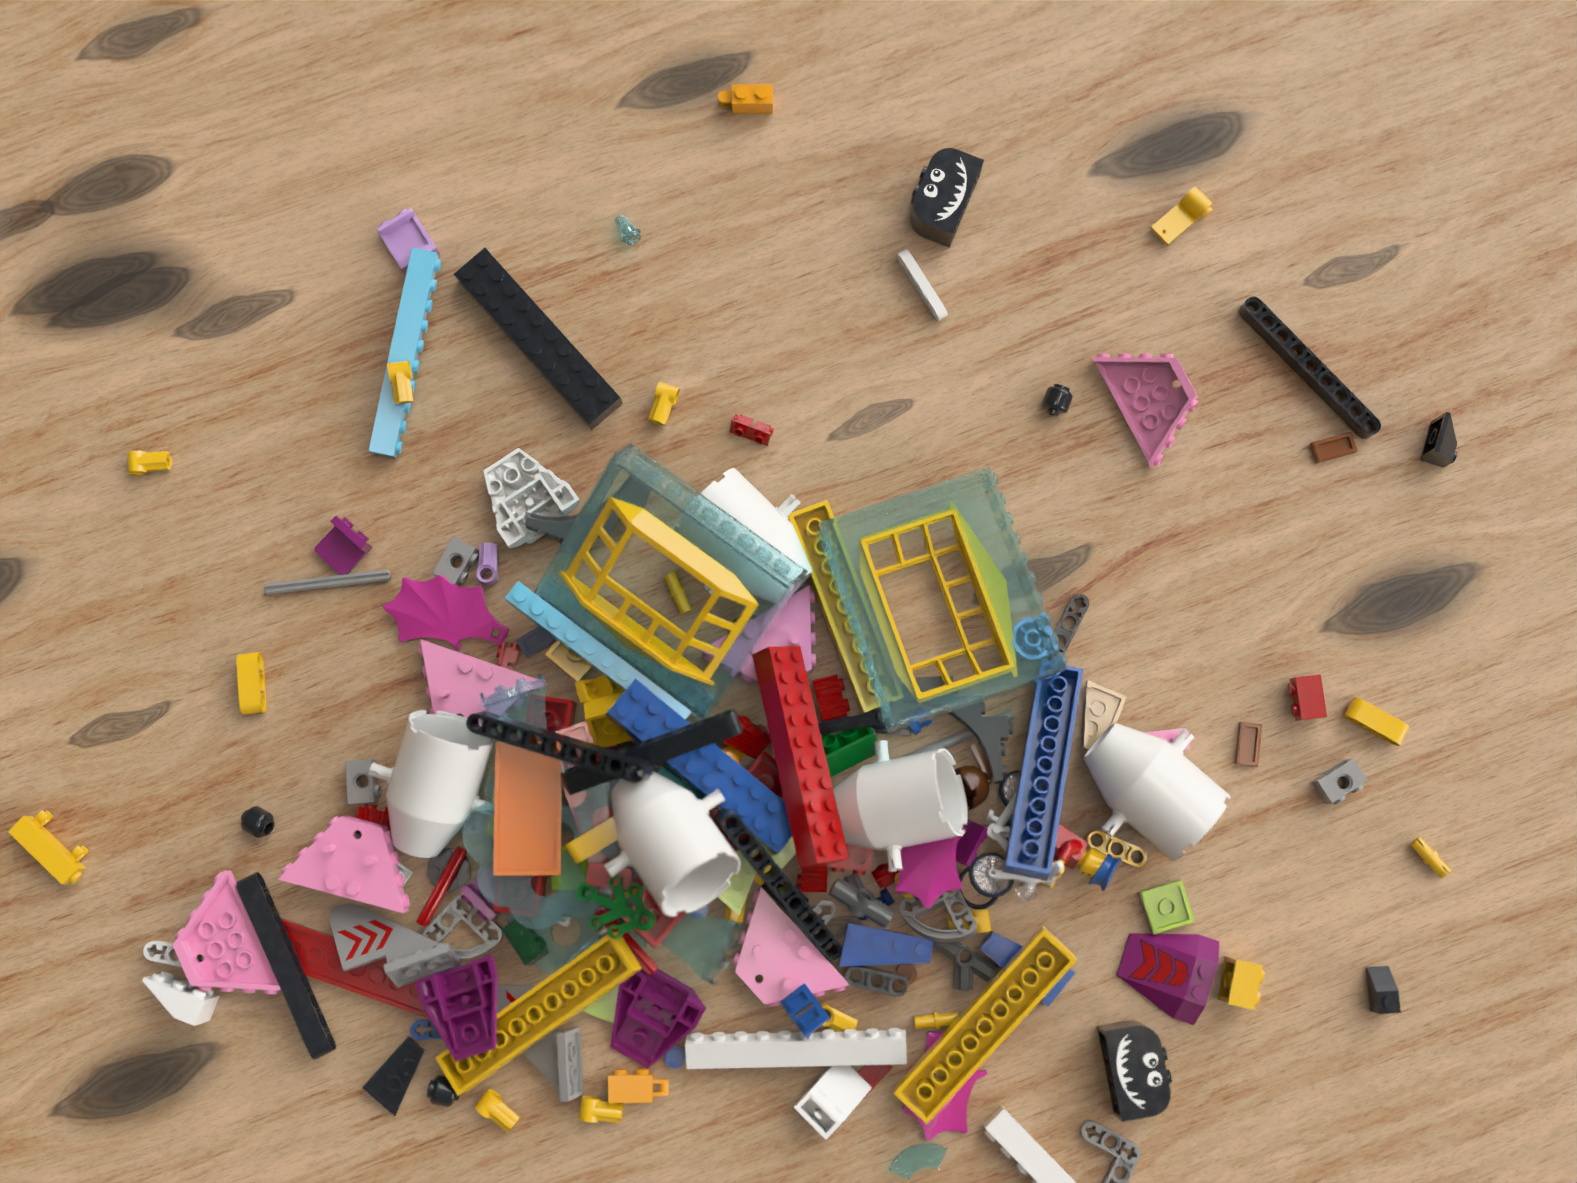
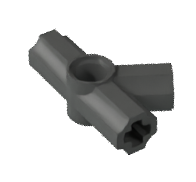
(860, 900)
(964, 969)

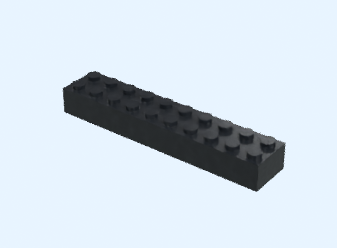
(538, 338)

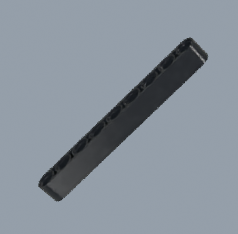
(1320, 370)
(568, 746)
(661, 748)
(773, 878)
(286, 965)

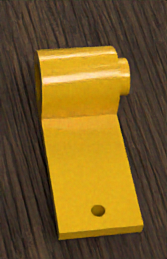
(1182, 216)

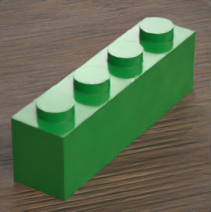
(848, 748)

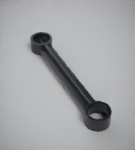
(849, 723)

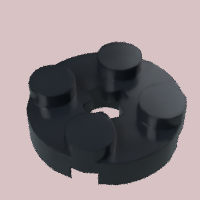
(436, 868)

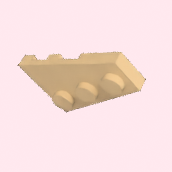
(1100, 711)

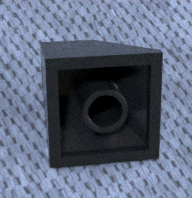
(1440, 442)

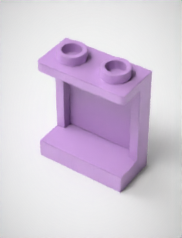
(404, 233)

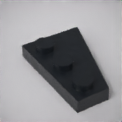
(394, 1075)

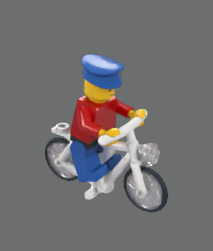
(1070, 850)

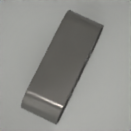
(887, 976)

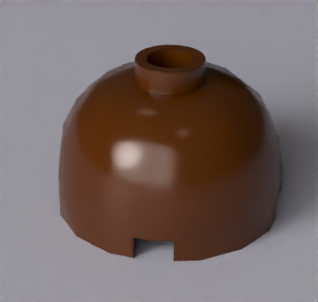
(975, 785)

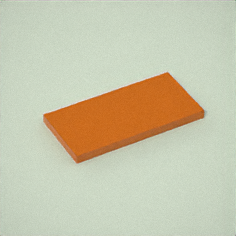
(527, 812)

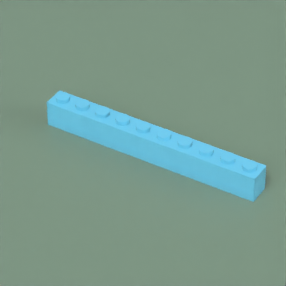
(405, 346)
(584, 644)

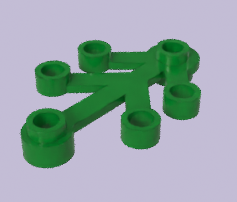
(619, 908)

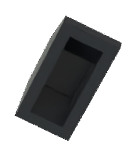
(1382, 990)

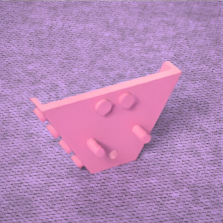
(1148, 398)
(789, 629)
(459, 679)
(352, 866)
(227, 941)
(781, 955)

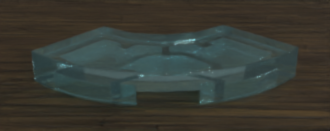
(918, 1157)

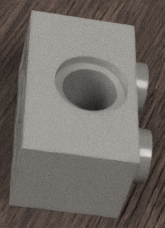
(457, 549)
(1327, 782)
(355, 792)

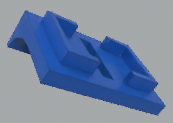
(812, 1018)

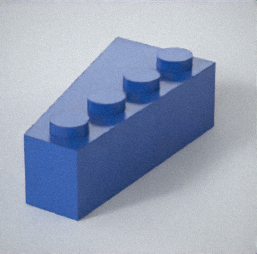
(878, 946)
(1001, 952)

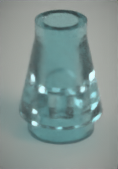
(629, 232)

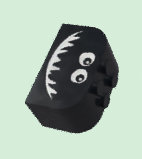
(944, 194)
(1135, 1070)

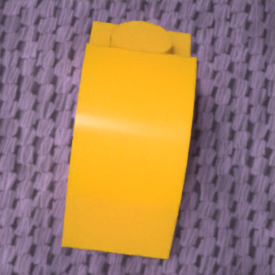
(595, 688)

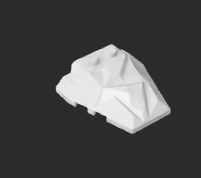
(521, 486)

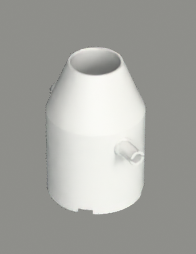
(753, 510)
(433, 781)
(1154, 788)
(902, 802)
(671, 843)

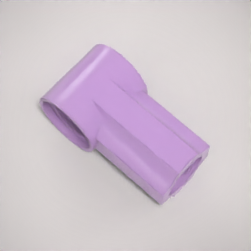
(488, 562)

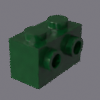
(525, 942)

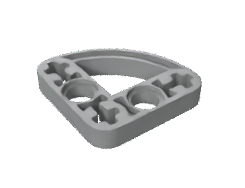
(459, 915)
(945, 936)

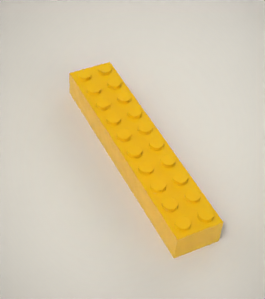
(806, 525)
(545, 1010)
(984, 1024)

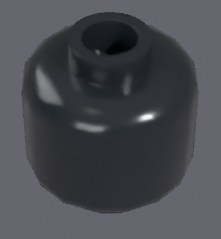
(1057, 399)
(257, 822)
(441, 1092)

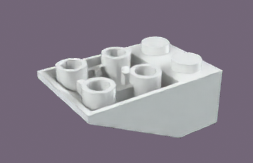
(182, 999)
(832, 1098)

